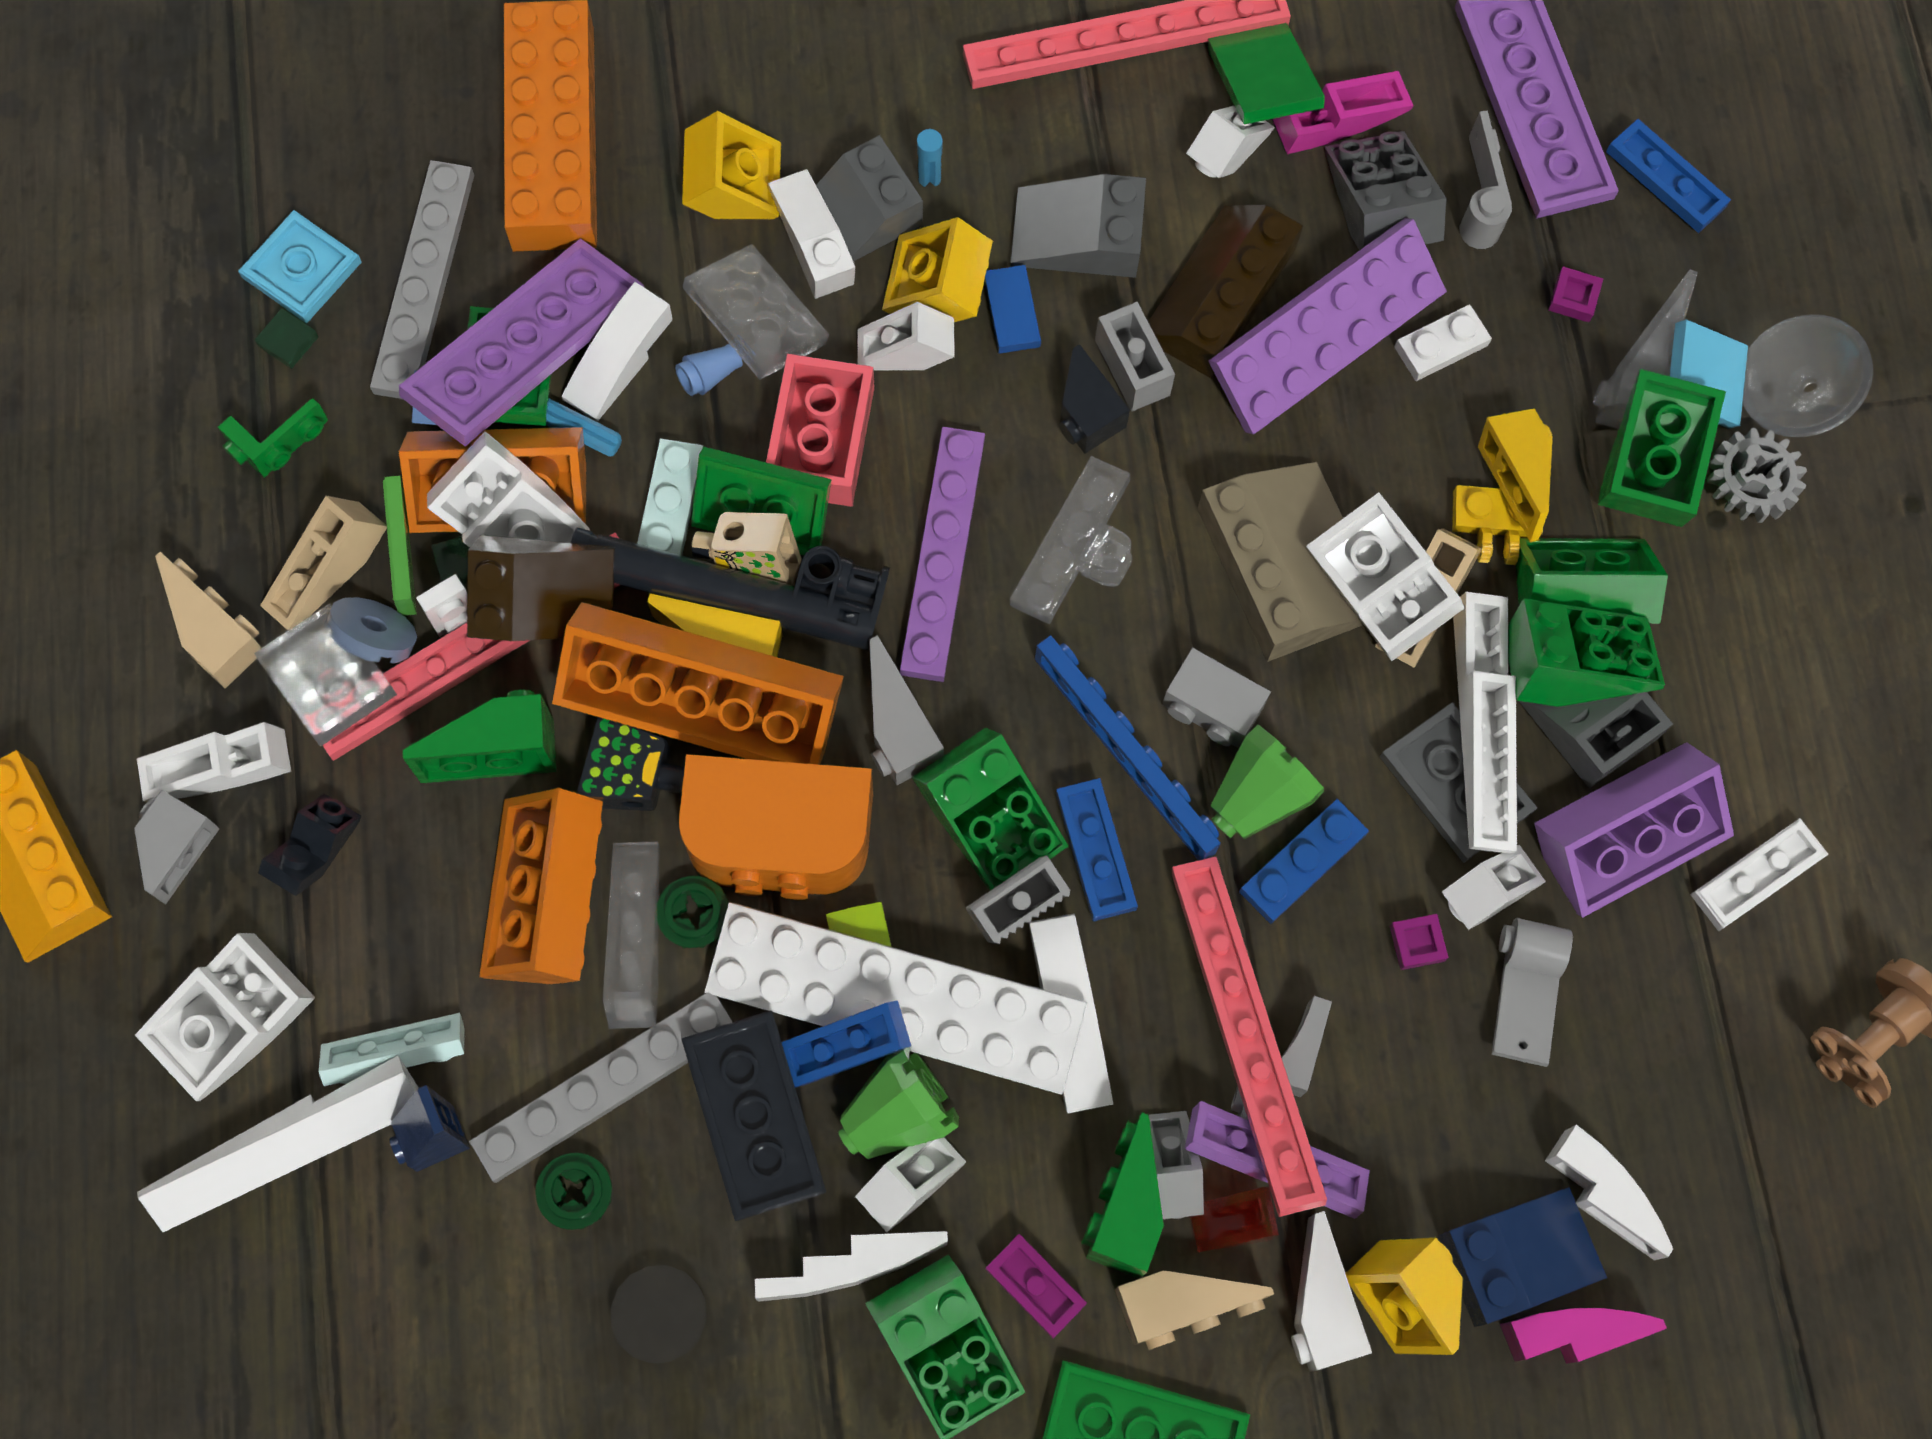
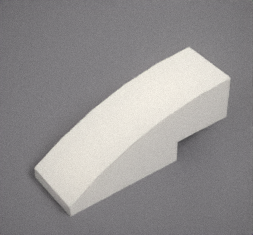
(617, 351)
(215, 762)
(1609, 1192)

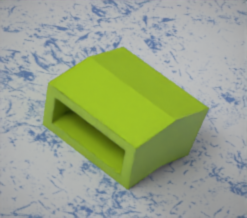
(861, 922)

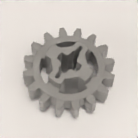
(1756, 492)

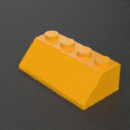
(43, 878)

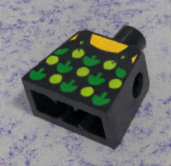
(628, 768)

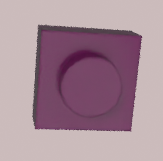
(1575, 294)
(1418, 942)

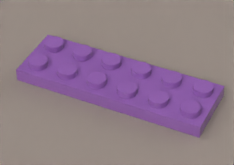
(1537, 104)
(1328, 326)
(518, 343)

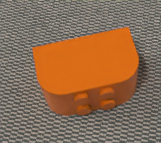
(776, 824)

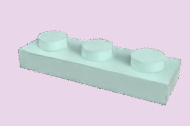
(670, 496)
(414, 1044)

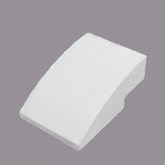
(500, 497)
(1385, 576)
(224, 1015)

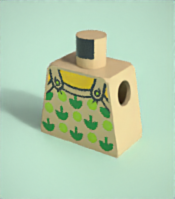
(752, 544)

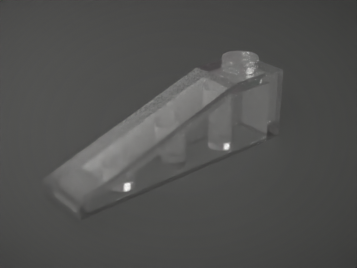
(1649, 352)
(632, 937)

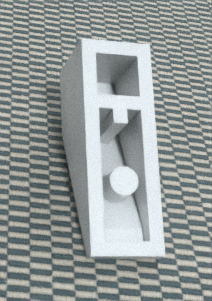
(813, 234)
(1326, 1312)

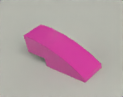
(1348, 110)
(1577, 1332)

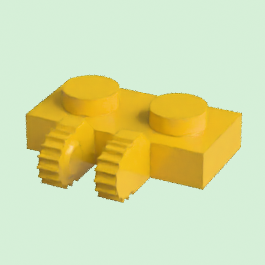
(1487, 514)

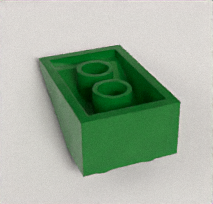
(1662, 449)
(493, 740)

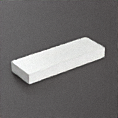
(1759, 874)

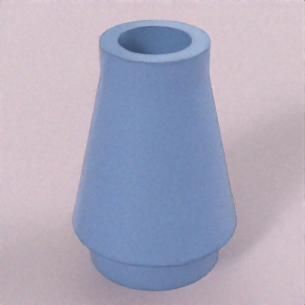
(706, 369)

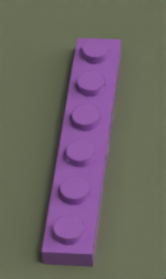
(942, 555)

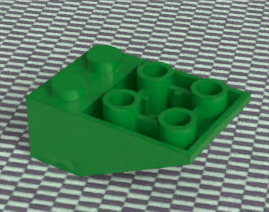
(1580, 654)
(989, 807)
(1132, 1216)
(945, 1347)

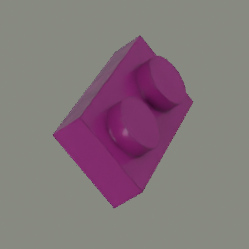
(1036, 1286)

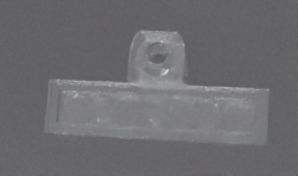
(1078, 543)

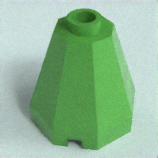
(1262, 787)
(897, 1108)

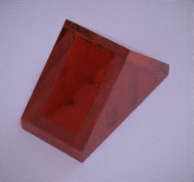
(1236, 1221)

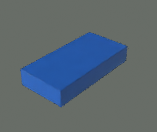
(1012, 309)

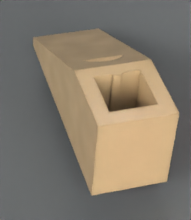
(205, 630)
(1176, 1300)

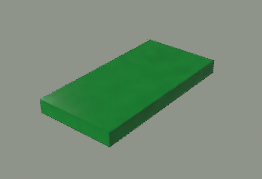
(1113, 1407)

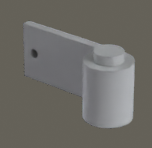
(1491, 204)
(1529, 989)

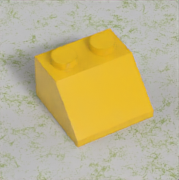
(729, 169)
(940, 269)
(1411, 1294)

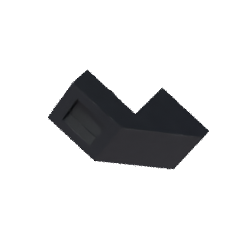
(313, 845)

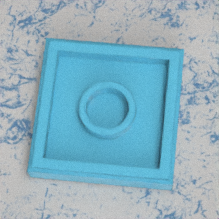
(300, 266)
(1711, 361)

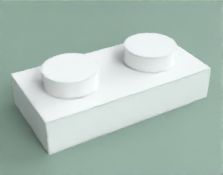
(1442, 342)
(445, 605)

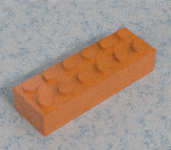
(549, 125)
(695, 688)

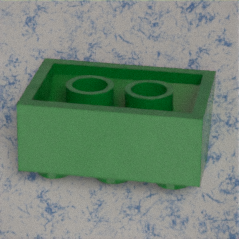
(1593, 575)

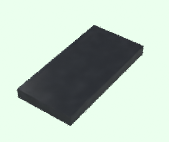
(753, 1115)

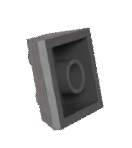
(870, 198)

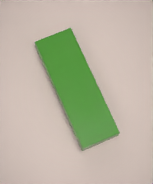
(399, 546)

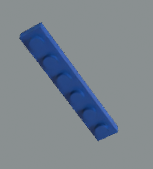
(1139, 762)

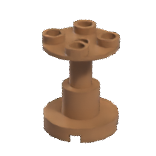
(1894, 1022)

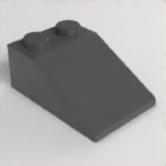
(1081, 225)

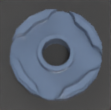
(370, 630)

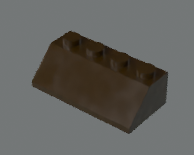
(1224, 283)

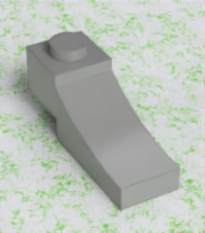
(1302, 1052)

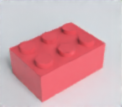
(823, 421)

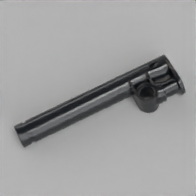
(829, 608)

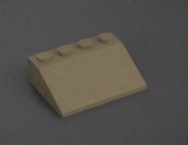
(1262, 538)

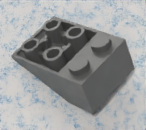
(1382, 184)
(1601, 733)

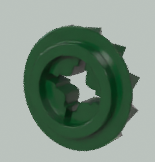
(674, 903)
(551, 1191)

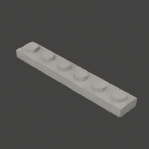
(422, 276)
(595, 1090)

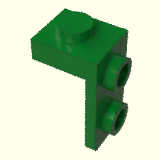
(277, 447)

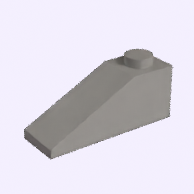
(901, 730)

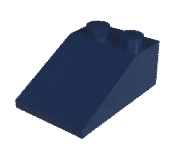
(1523, 1257)

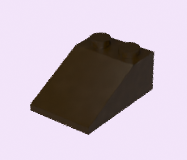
(533, 586)

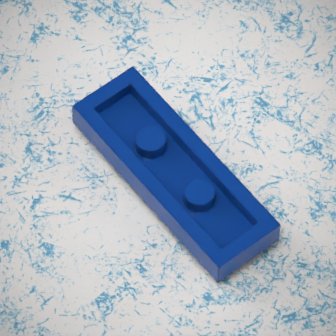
(1668, 175)
(1096, 849)
(1303, 861)
(846, 1043)

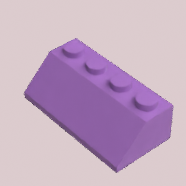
(1636, 828)

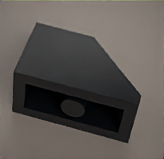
(1090, 404)

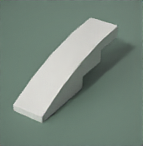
(1064, 972)
(869, 1258)

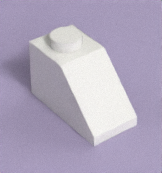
(1226, 142)
(907, 339)
(1492, 887)
(909, 1181)

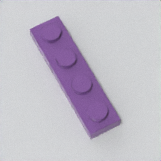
(1231, 1143)

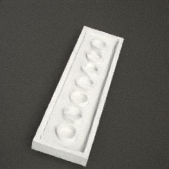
(945, 1007)

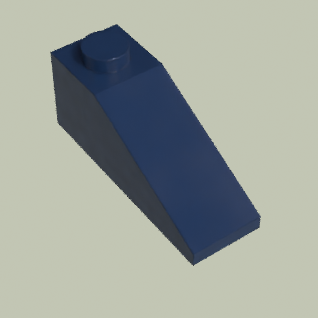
(427, 1131)

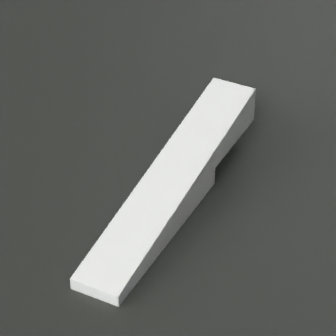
(1487, 722)
(280, 1145)

